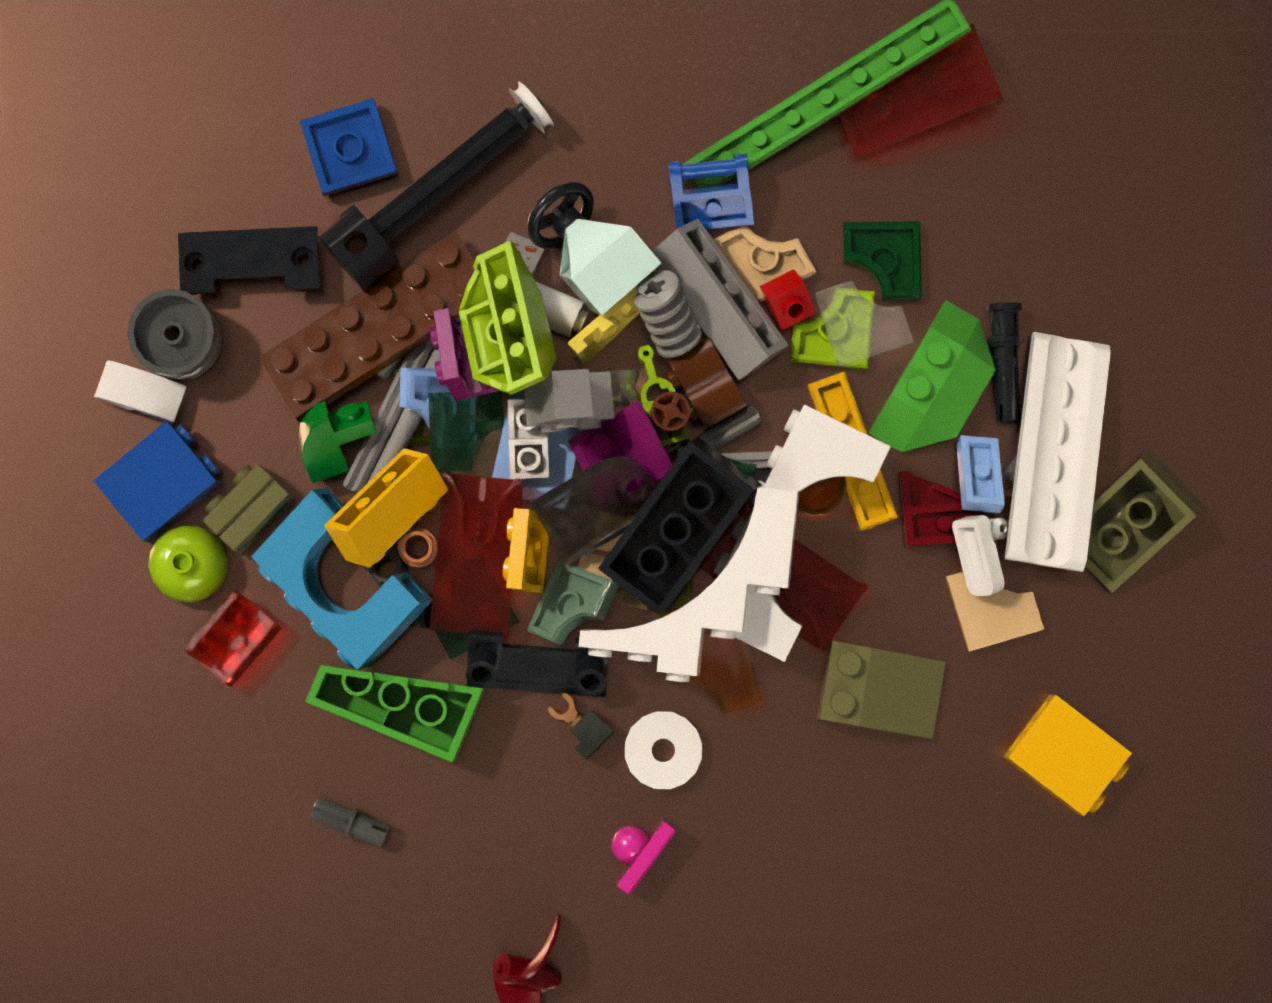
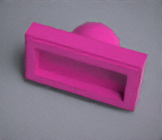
(635, 849)

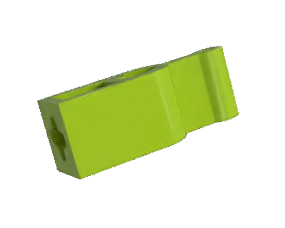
(646, 358)

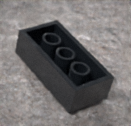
(679, 526)

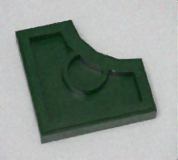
(888, 253)

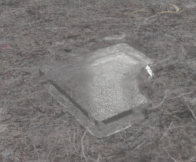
(858, 326)

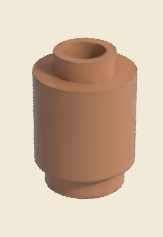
(406, 544)

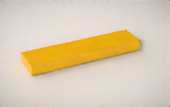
(868, 500)

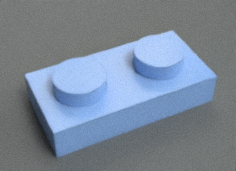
(980, 474)

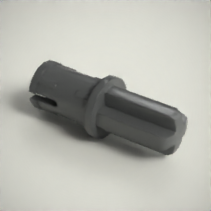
(349, 822)

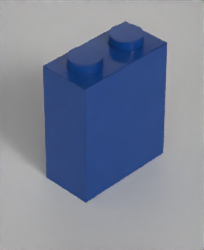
(159, 481)

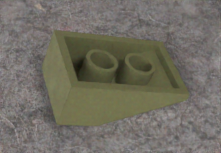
(1137, 520)
(881, 690)

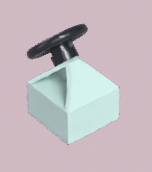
(597, 257)

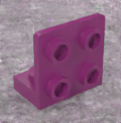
(626, 435)

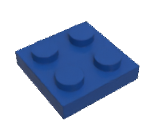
(348, 147)

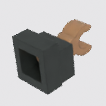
(589, 728)

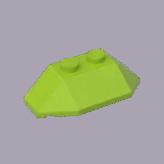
(506, 323)

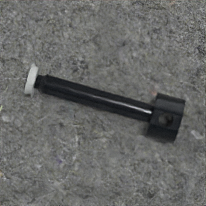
(426, 192)

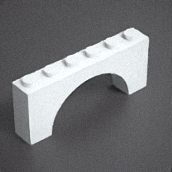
(813, 452)

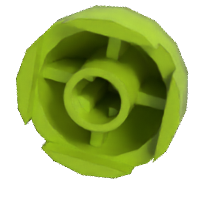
(188, 564)

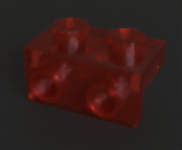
(232, 638)

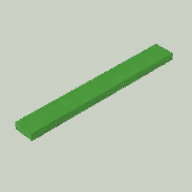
(838, 89)

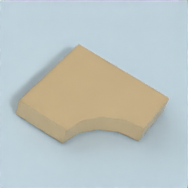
(762, 260)
(992, 617)

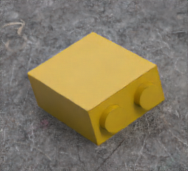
(1068, 756)

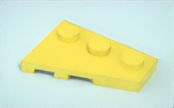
(604, 329)

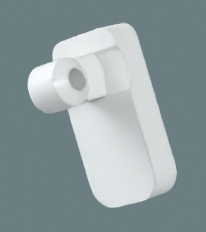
(979, 553)

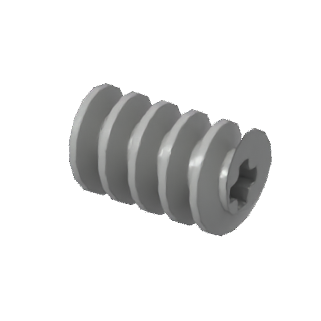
(667, 314)

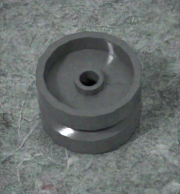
(172, 311)

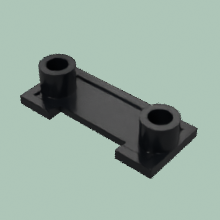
(249, 255)
(533, 667)

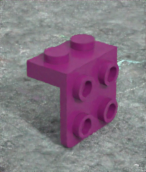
(454, 362)

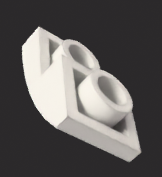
(140, 391)
(526, 444)

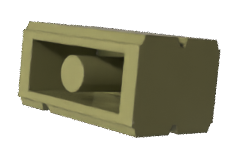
(247, 508)

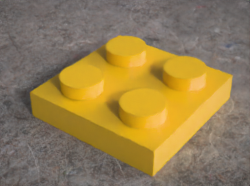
(529, 553)

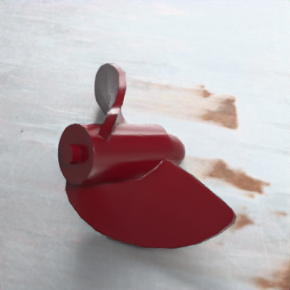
(523, 978)

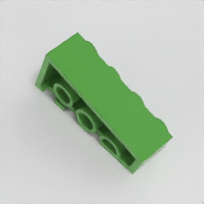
(408, 709)

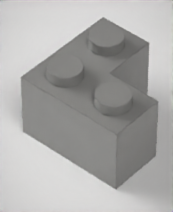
(570, 401)

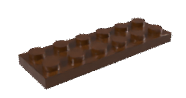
(370, 328)

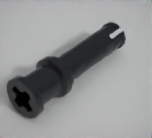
(1005, 341)

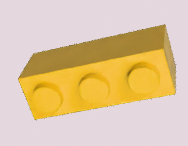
(386, 507)

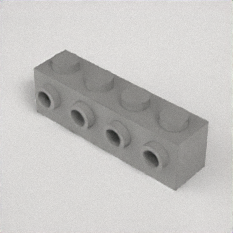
(720, 300)

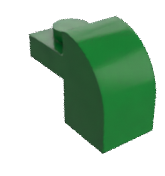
(326, 432)

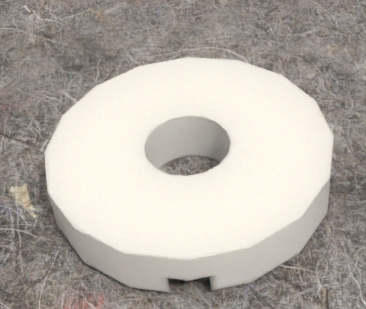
(663, 726)

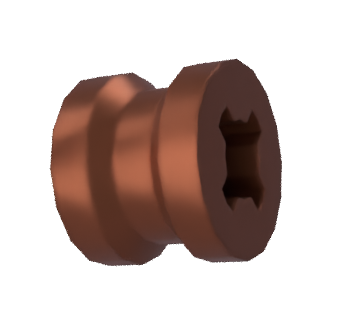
(672, 406)

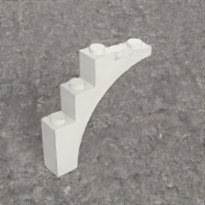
(678, 638)

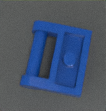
(713, 205)

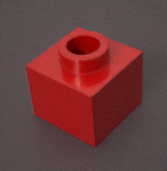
(787, 299)

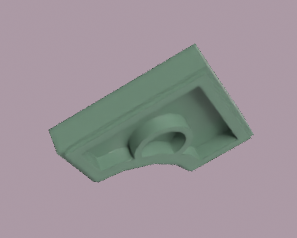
(569, 600)

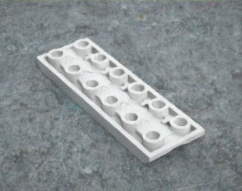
(1058, 452)

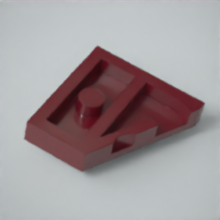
(929, 511)

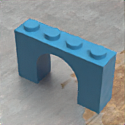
(292, 562)

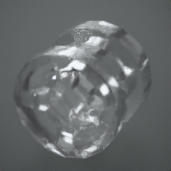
(624, 387)

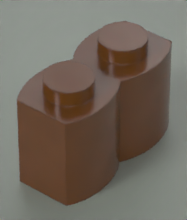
(705, 385)

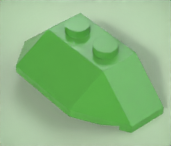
(937, 384)

